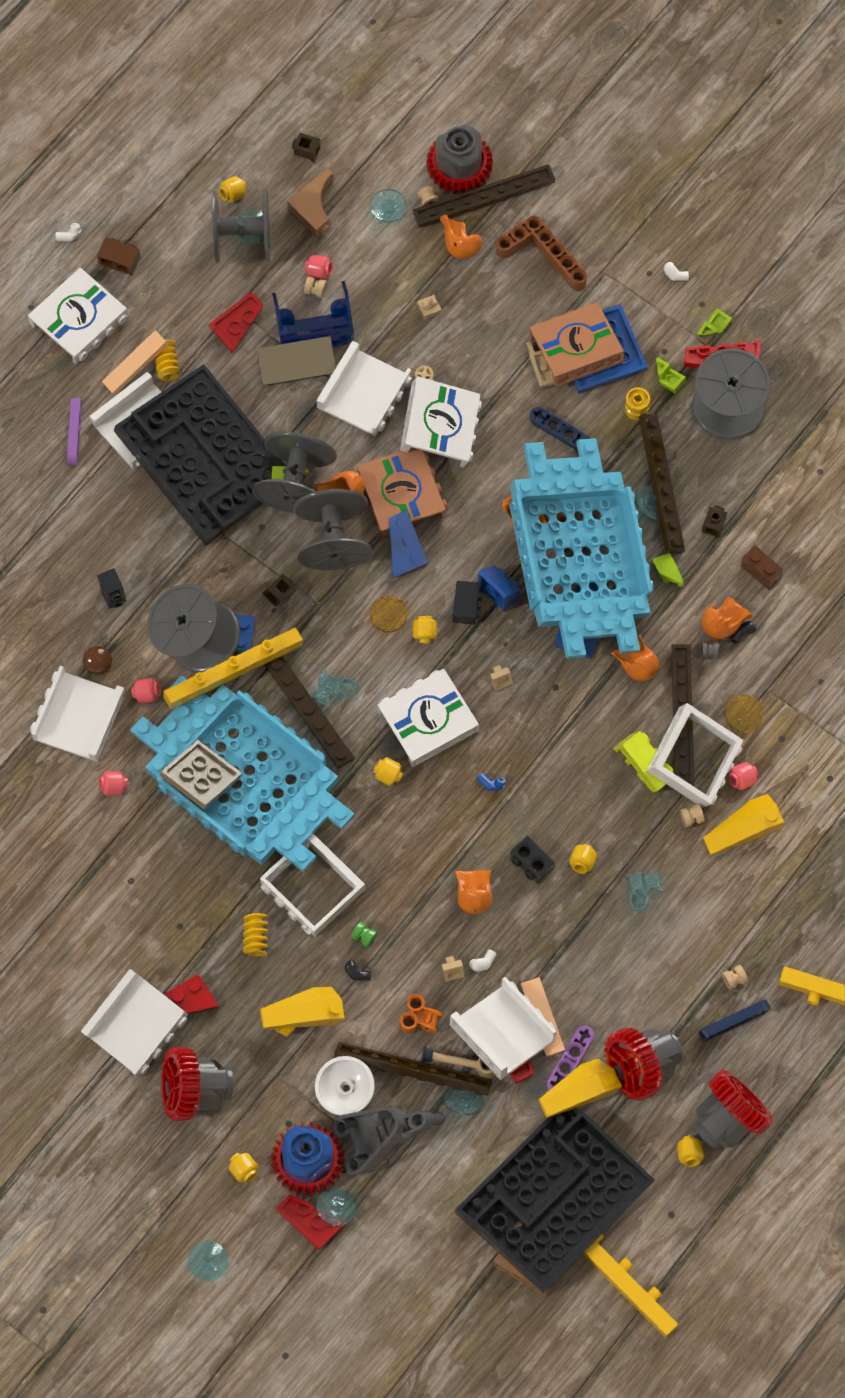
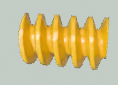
(167, 363)
(253, 934)

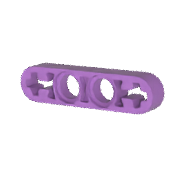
(74, 431)
(567, 1059)

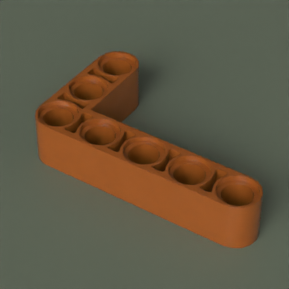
(546, 248)

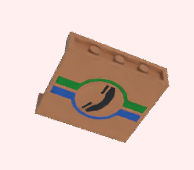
(577, 344)
(401, 484)

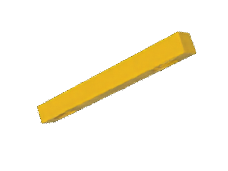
(233, 668)
(813, 985)
(643, 1301)

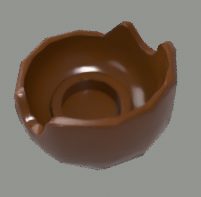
(97, 660)

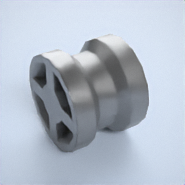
(710, 649)

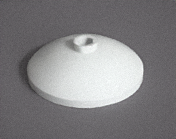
(344, 1072)

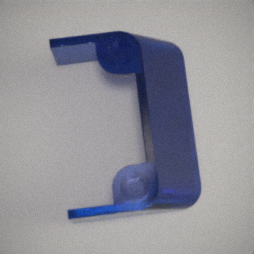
(336, 325)

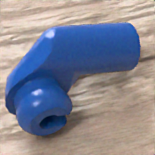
(491, 785)

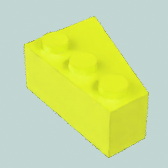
(640, 754)

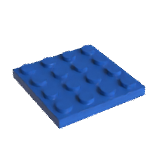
(633, 358)

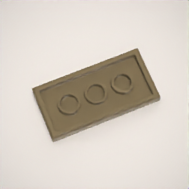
(296, 360)

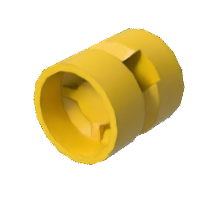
(637, 403)

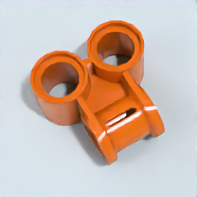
(420, 1016)

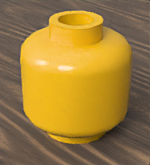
(233, 189)
(424, 629)
(387, 771)
(583, 858)
(690, 1151)
(243, 1167)

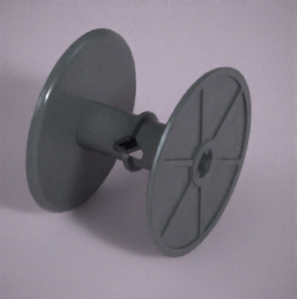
(229, 227)
(731, 393)
(299, 452)
(334, 550)
(193, 628)

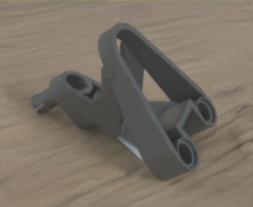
(367, 1138)

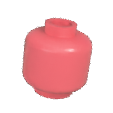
(319, 267)
(146, 690)
(743, 776)
(113, 783)

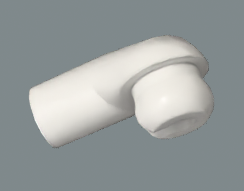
(69, 236)
(672, 272)
(483, 963)

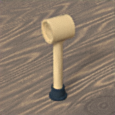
(429, 1055)

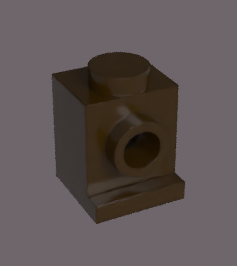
(306, 146)
(712, 526)
(273, 594)

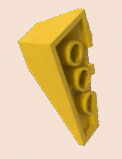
(748, 823)
(306, 1009)
(582, 1086)

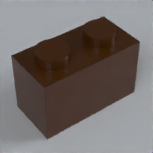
(118, 256)
(761, 567)

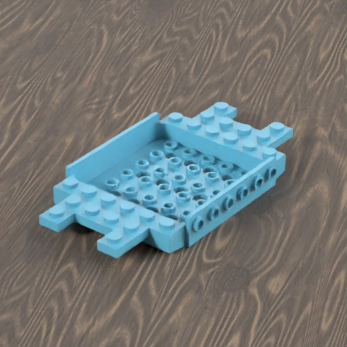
(581, 487)
(291, 817)

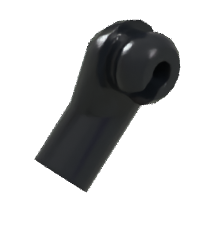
(747, 626)
(355, 973)

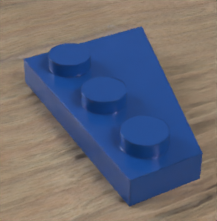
(405, 546)

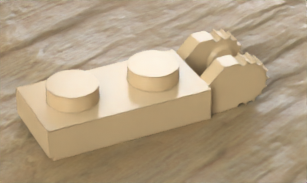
(540, 367)

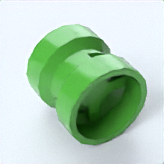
(364, 934)

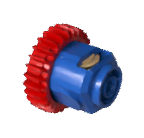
(308, 1159)

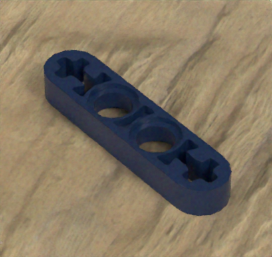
(558, 433)
(734, 1020)

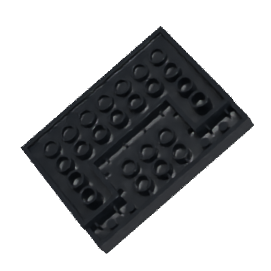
(200, 452)
(562, 1189)

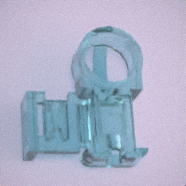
(330, 684)
(643, 884)

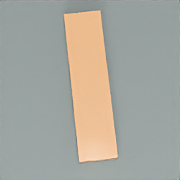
(135, 362)
(534, 991)

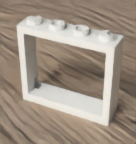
(656, 766)
(328, 856)

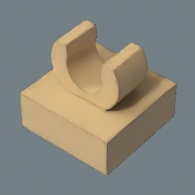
(429, 307)
(501, 678)
(452, 969)

